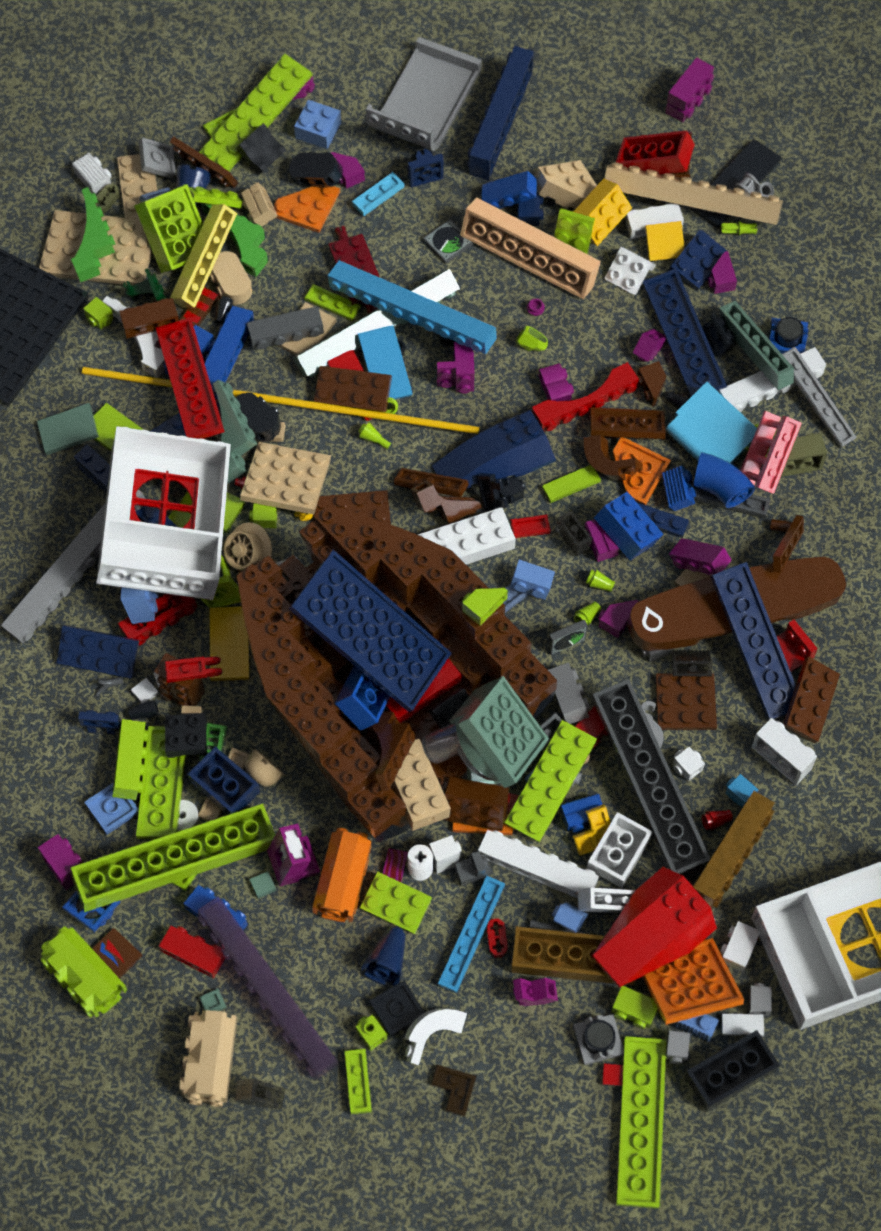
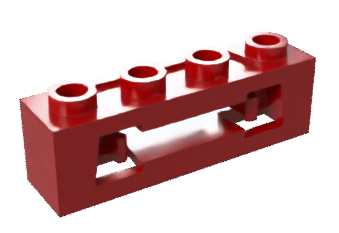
(181, 606)

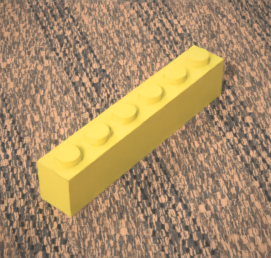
(203, 256)

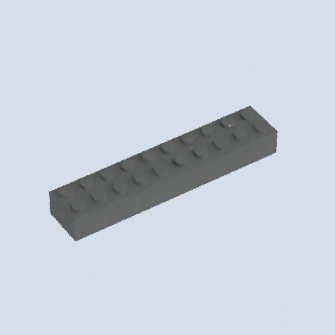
(650, 778)

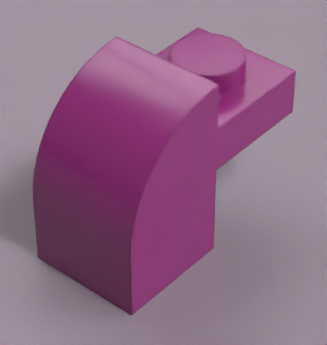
(535, 992)

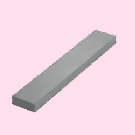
(819, 399)

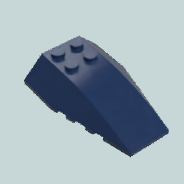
(503, 449)

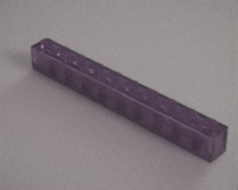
(268, 988)

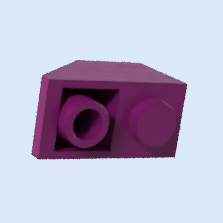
(352, 170)

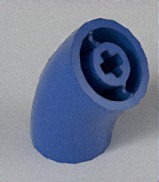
(722, 480)

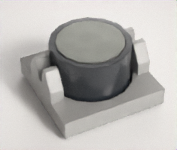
(599, 1037)

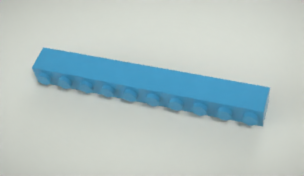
(412, 307)

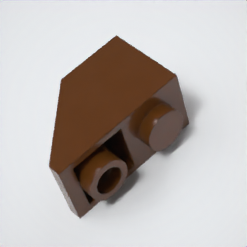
(652, 380)

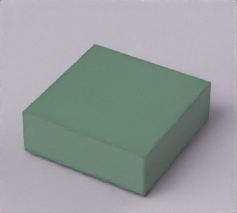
(263, 884)
(213, 1001)

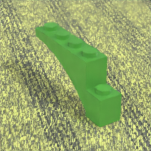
(247, 240)
(95, 242)

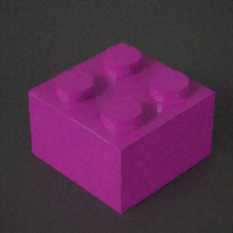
(60, 858)

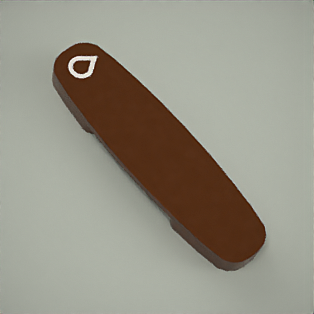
(695, 612)

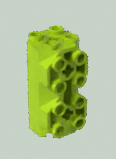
(81, 971)

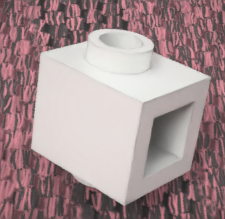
(688, 763)

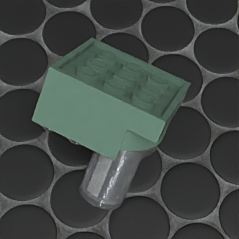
(490, 734)

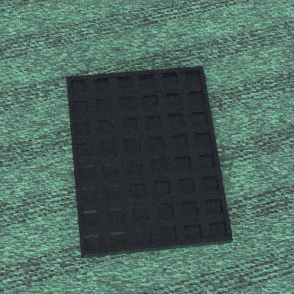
(32, 318)

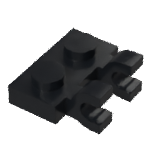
(489, 492)

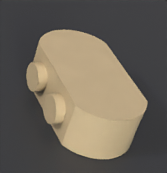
(231, 278)

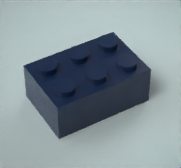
(223, 782)

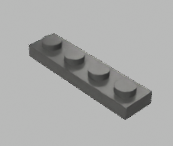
(754, 505)

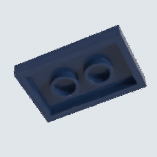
(698, 259)

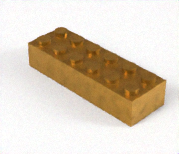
(734, 848)
(558, 955)

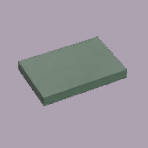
(68, 429)

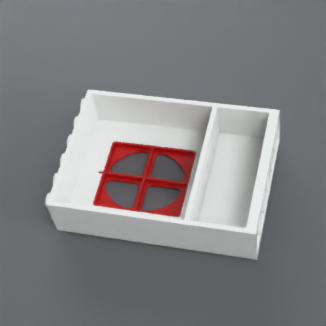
(159, 555)

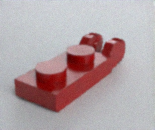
(192, 668)

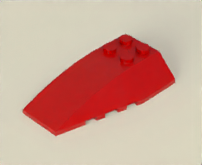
(655, 928)

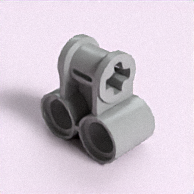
(755, 186)

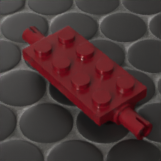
(355, 253)

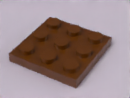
(685, 702)

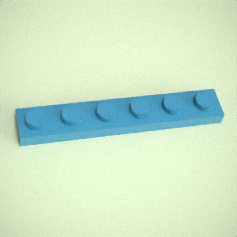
(471, 934)

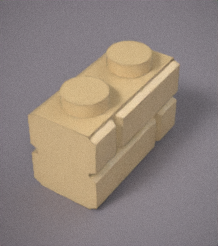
(258, 204)

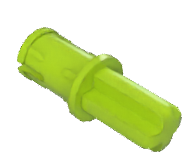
(739, 228)

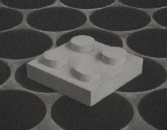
(157, 158)

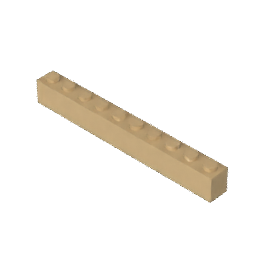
(695, 194)

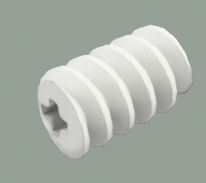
(420, 862)

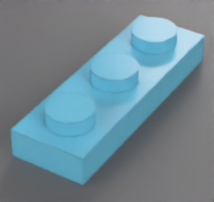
(378, 194)

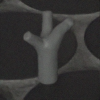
(106, 683)

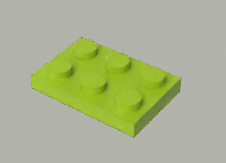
(574, 229)
(396, 902)

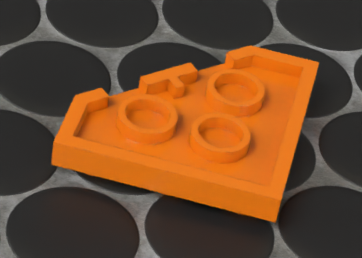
(307, 207)
(644, 482)

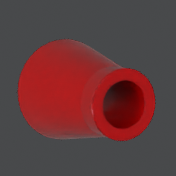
(715, 819)

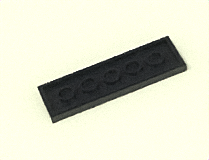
(755, 160)

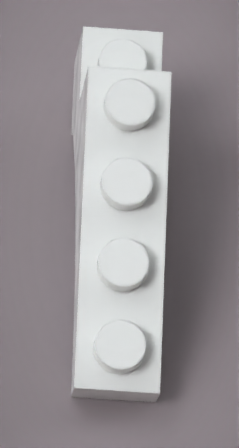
(149, 343)

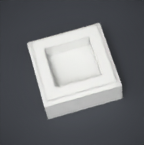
(144, 691)

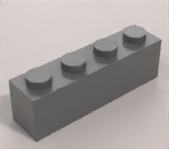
(285, 328)

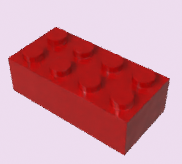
(657, 152)

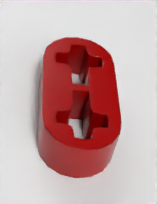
(492, 938)

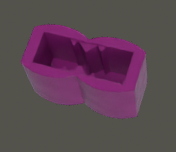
(555, 383)

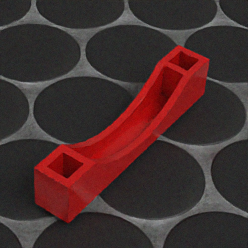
(552, 413)

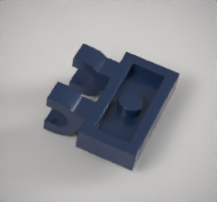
(93, 719)

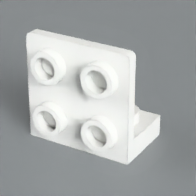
(628, 270)

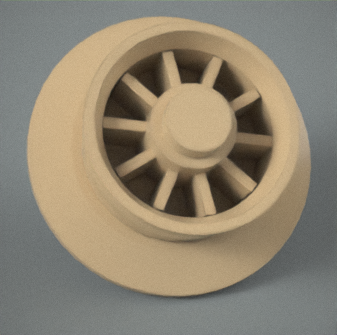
(247, 546)

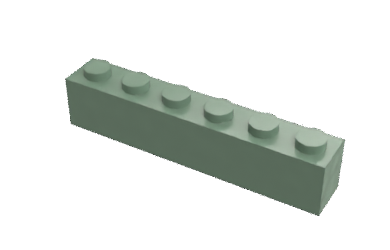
(758, 346)

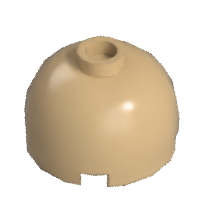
(262, 769)

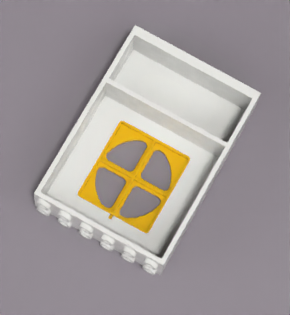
(806, 947)

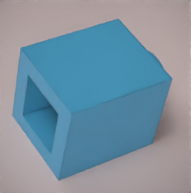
(740, 790)

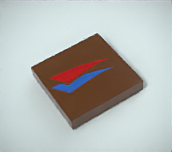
(117, 952)

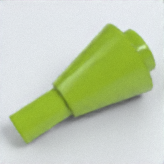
(369, 433)

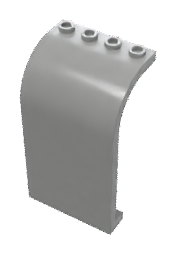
(427, 95)

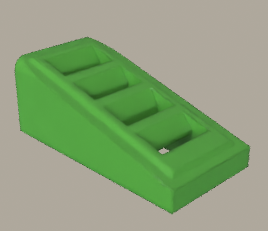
(215, 727)

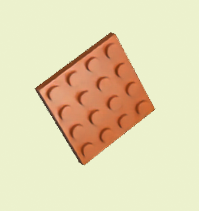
(694, 985)

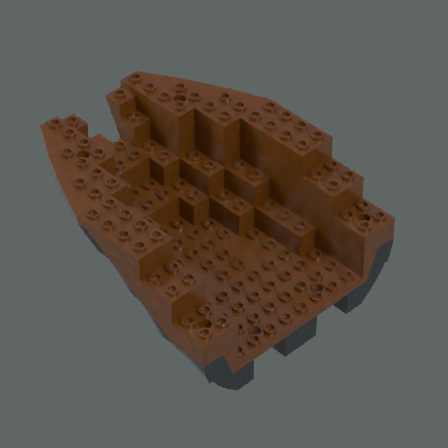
(307, 674)

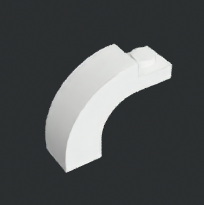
(427, 1024)

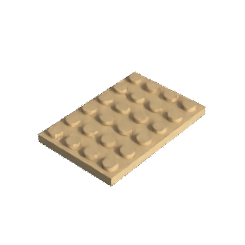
(126, 264)

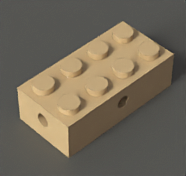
(420, 789)

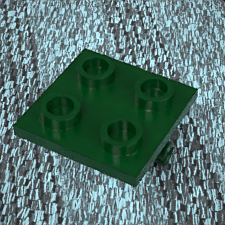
(148, 286)

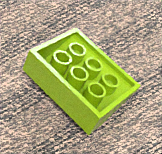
(170, 226)

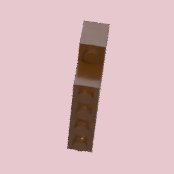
(395, 742)

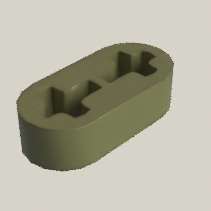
(108, 199)

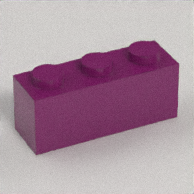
(699, 556)

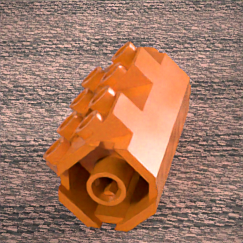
(342, 875)

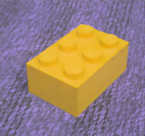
(607, 206)

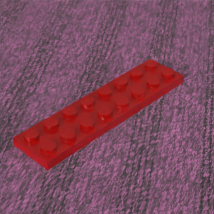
(190, 379)

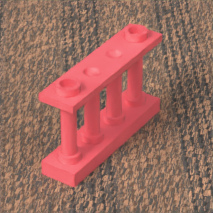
(777, 455)

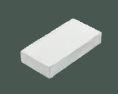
(742, 1024)

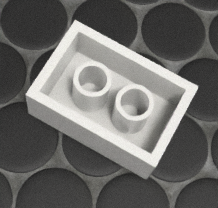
(784, 751)
(619, 850)

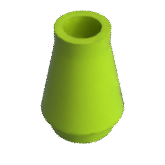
(600, 581)
(587, 613)

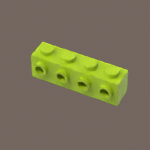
(129, 759)

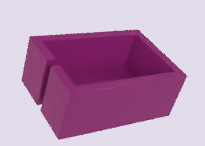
(690, 90)

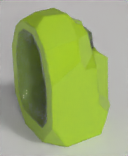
(531, 339)

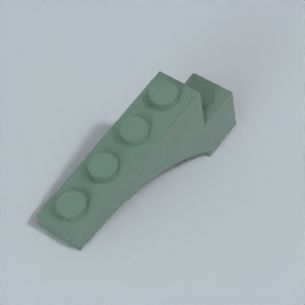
(236, 430)

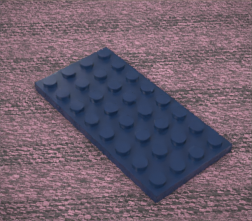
(370, 631)

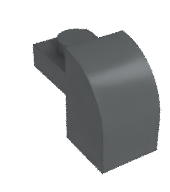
(472, 869)

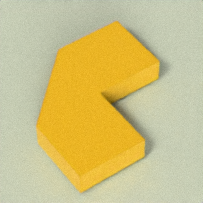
(599, 823)

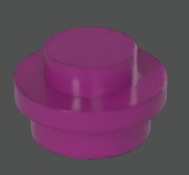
(535, 307)

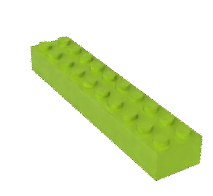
(172, 857)

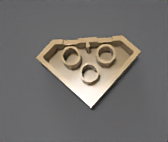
(565, 182)

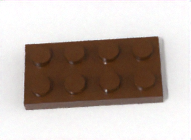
(199, 160)
(353, 388)
(627, 423)
(370, 504)
(811, 700)

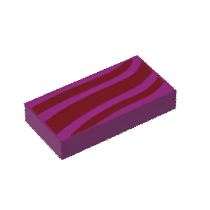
(395, 864)

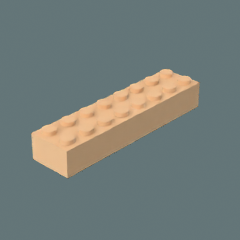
(530, 248)

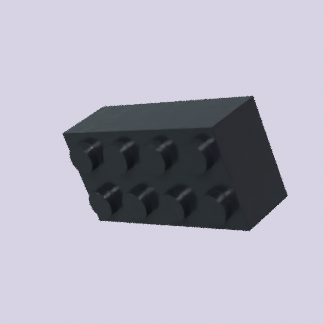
(731, 1070)

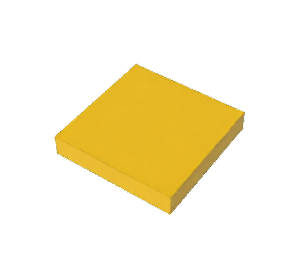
(664, 240)

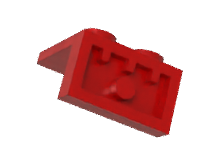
(796, 645)

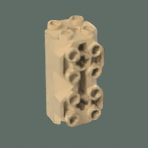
(209, 1058)

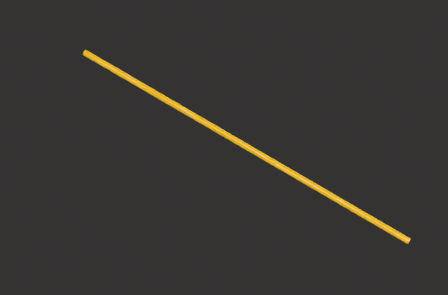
(298, 403)

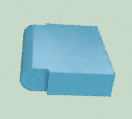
(711, 426)

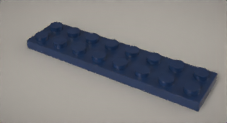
(683, 332)
(755, 639)

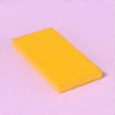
(230, 643)

